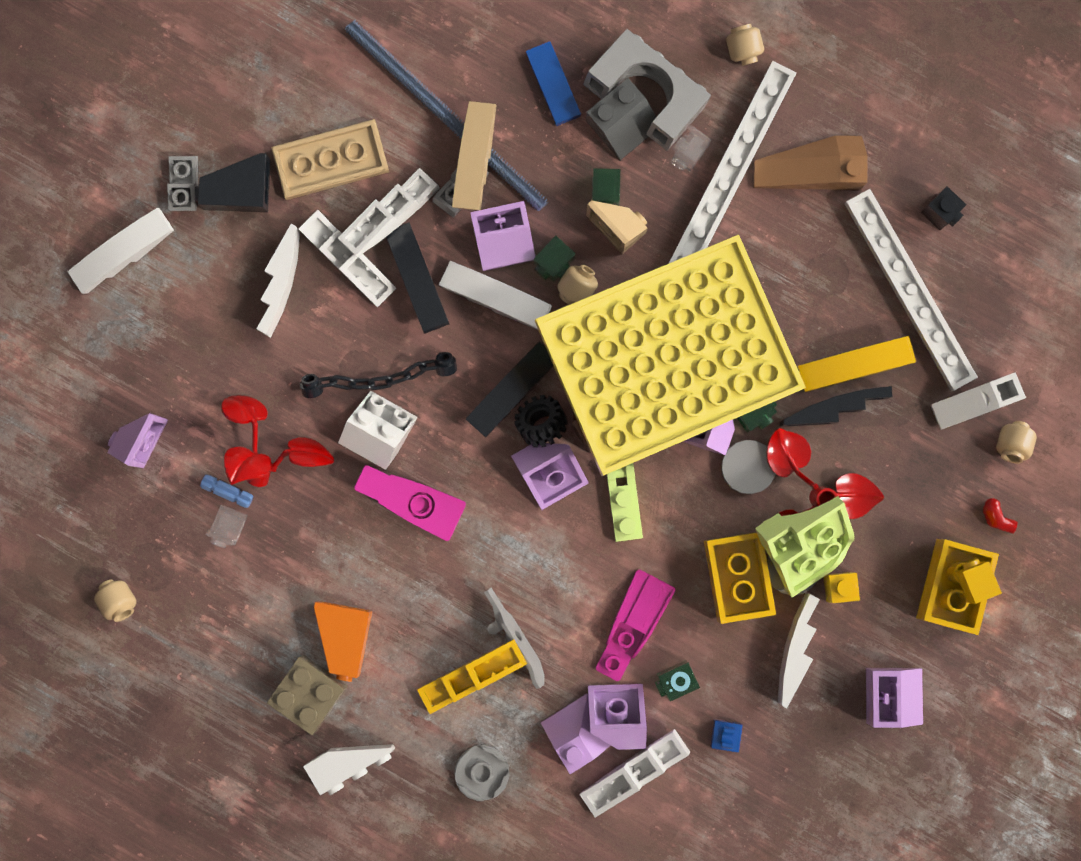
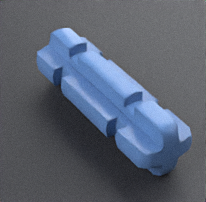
(226, 491)

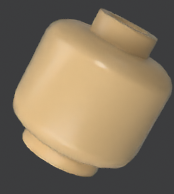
(745, 44)
(577, 284)
(1016, 442)
(115, 600)

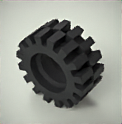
(546, 431)

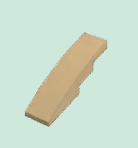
(474, 156)

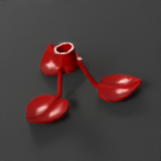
(791, 451)
(256, 468)

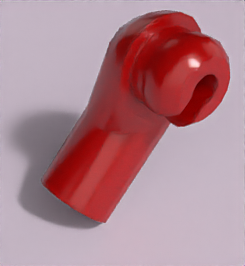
(995, 518)

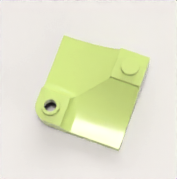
(807, 543)

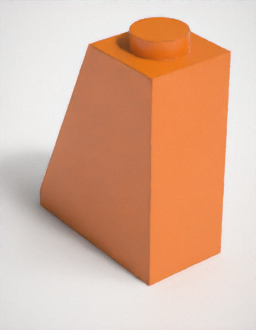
(343, 637)

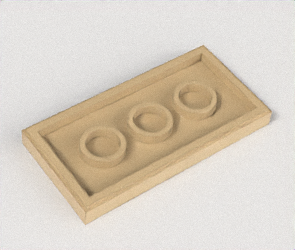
(330, 159)

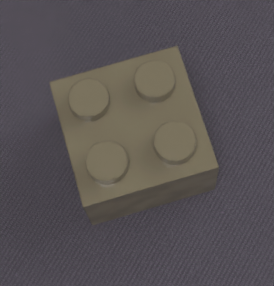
(307, 694)

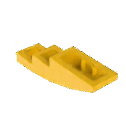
(857, 363)
(472, 676)

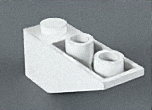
(978, 401)
(341, 763)

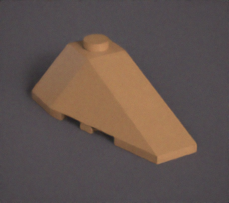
(824, 164)

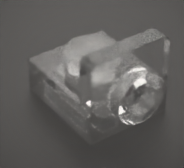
(226, 527)

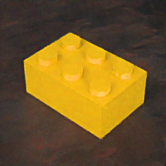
(739, 578)
(943, 596)

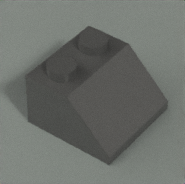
(622, 119)

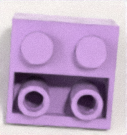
(503, 235)
(894, 697)

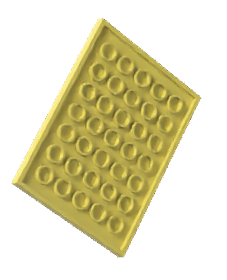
(669, 354)

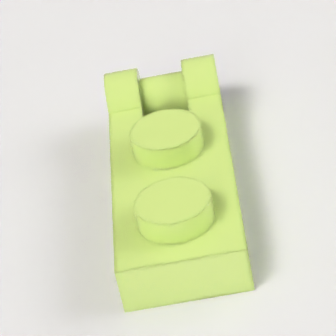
(624, 505)

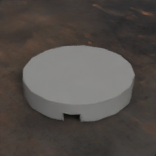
(747, 467)
(481, 772)

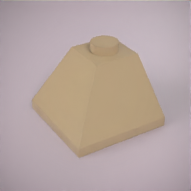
(617, 224)

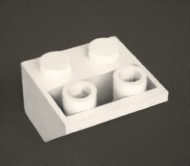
(377, 430)

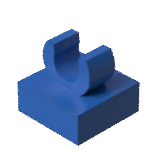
(726, 735)

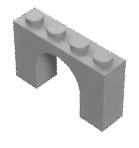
(633, 57)

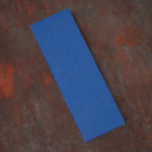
(553, 83)

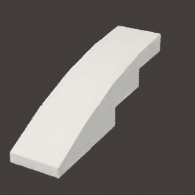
(389, 213)
(120, 250)
(282, 269)
(356, 269)
(493, 294)
(794, 660)
(634, 773)

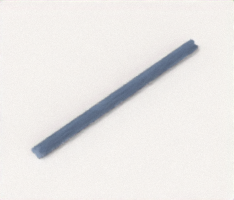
(442, 112)

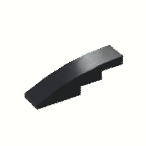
(417, 278)
(511, 390)
(828, 410)

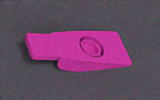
(412, 501)
(634, 622)

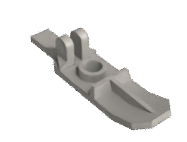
(505, 621)

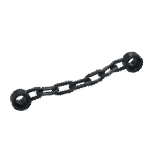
(312, 386)

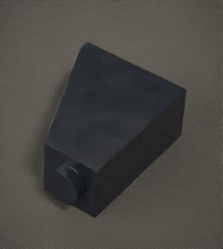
(237, 186)

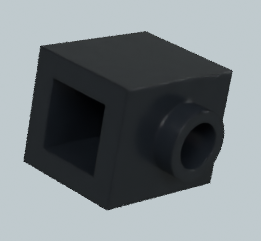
(944, 209)

